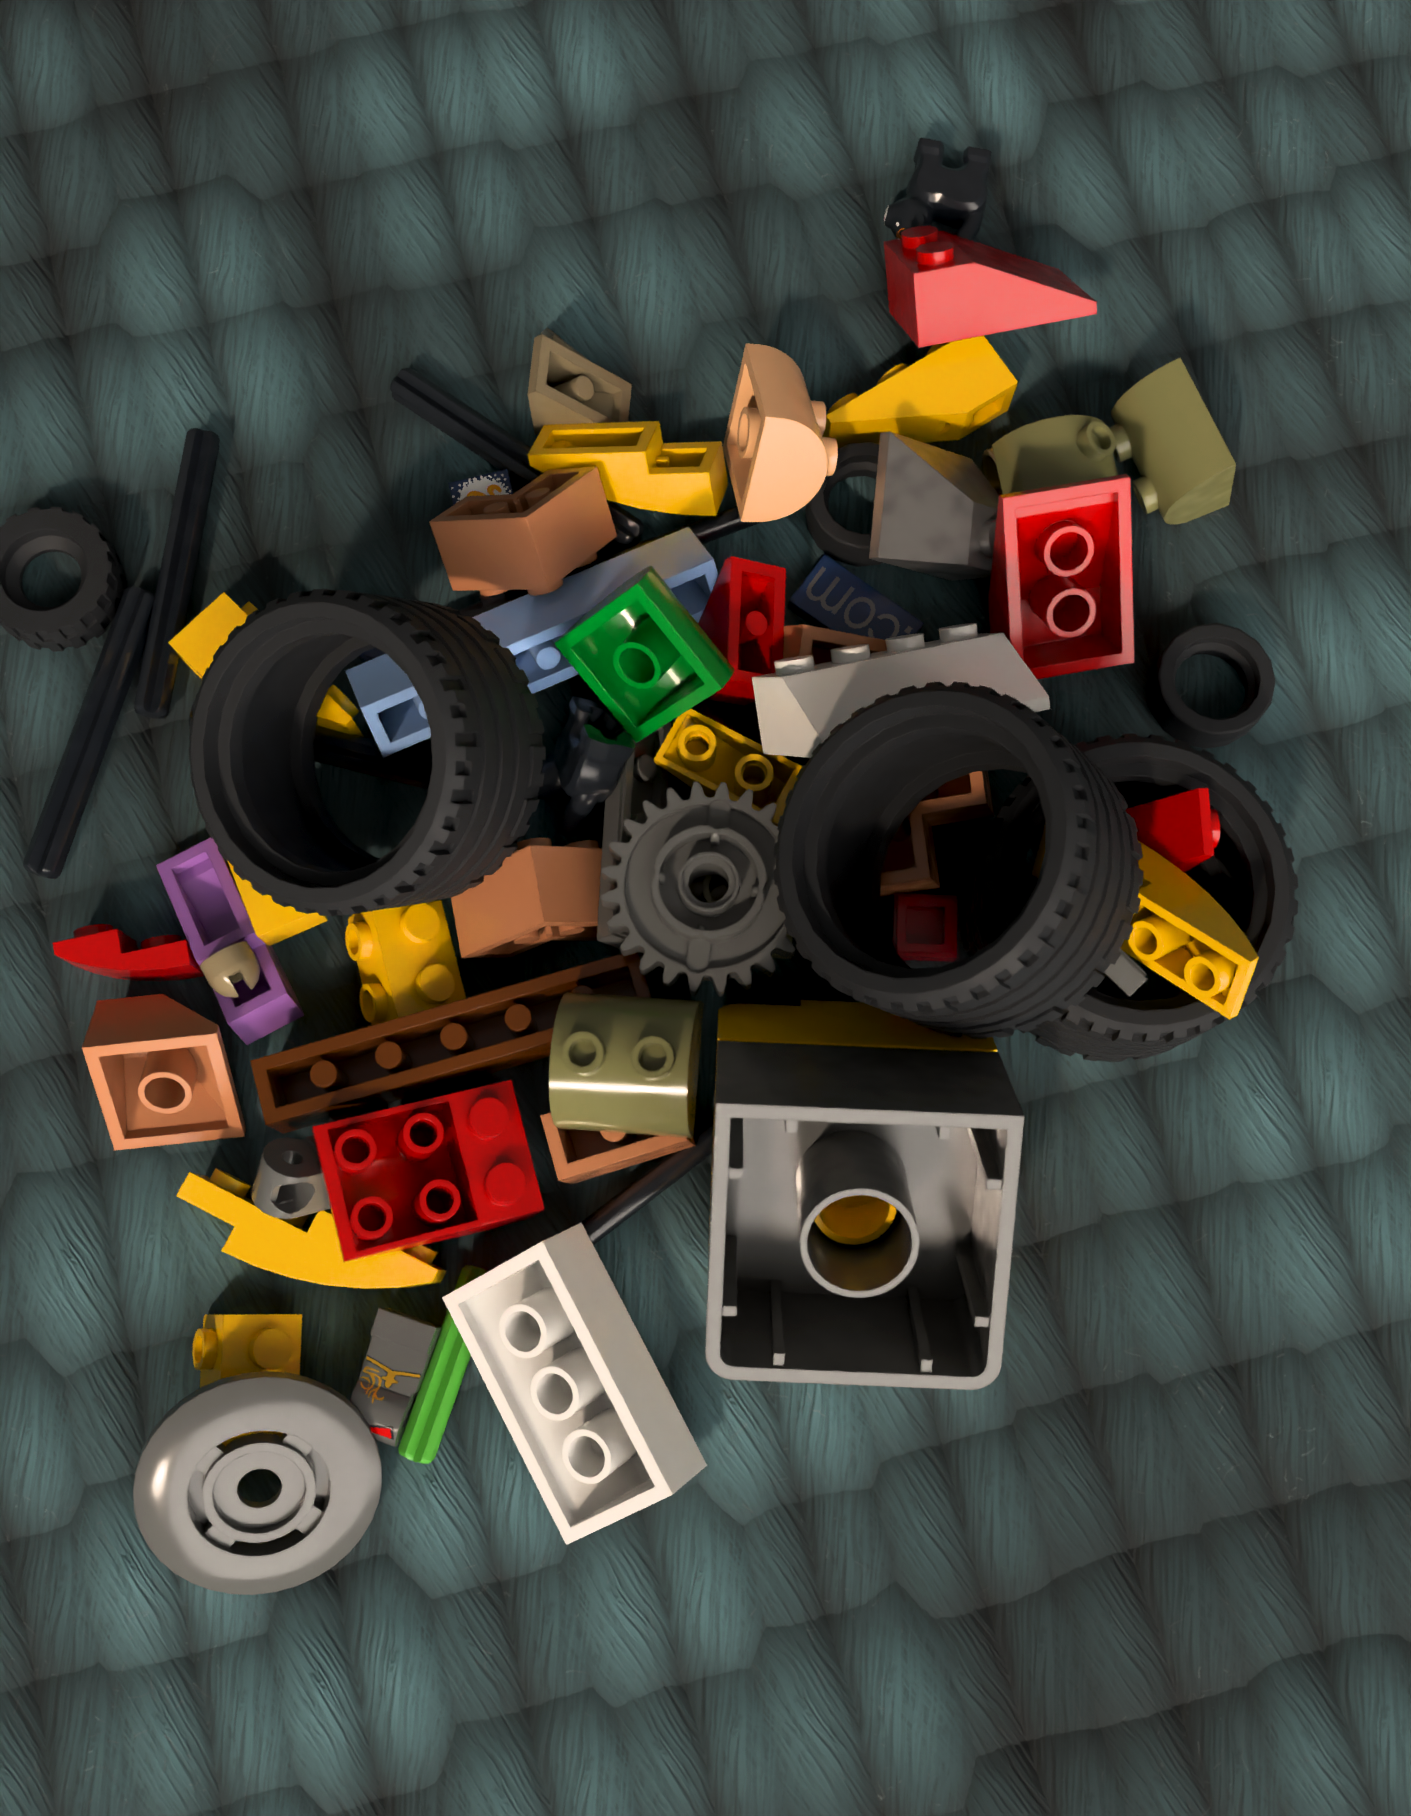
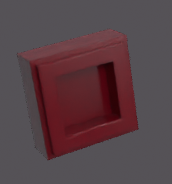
(924, 926)

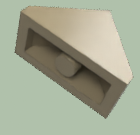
(572, 388)

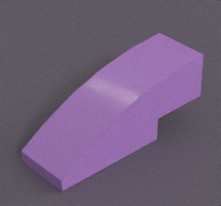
(215, 918)

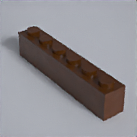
(429, 1046)

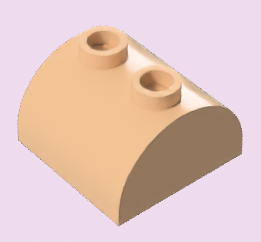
(775, 438)

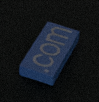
(845, 603)

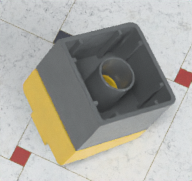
(858, 1199)

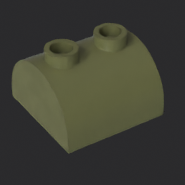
(1173, 445)
(1055, 453)
(625, 1064)

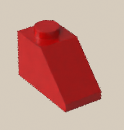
(746, 623)

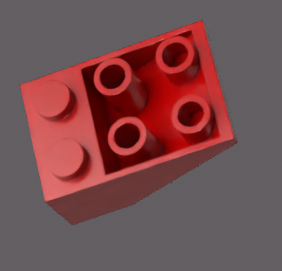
(428, 1171)

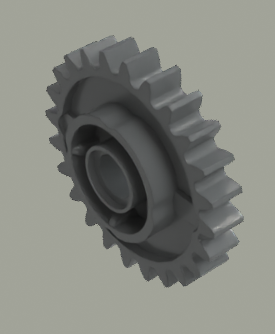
(668, 921)

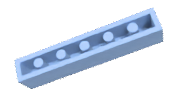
(531, 628)

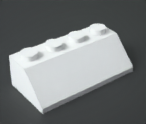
(808, 700)
(575, 1384)

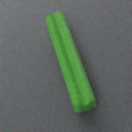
(438, 1387)

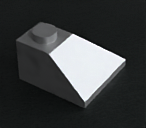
(932, 511)

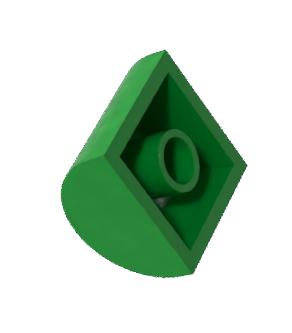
(645, 655)

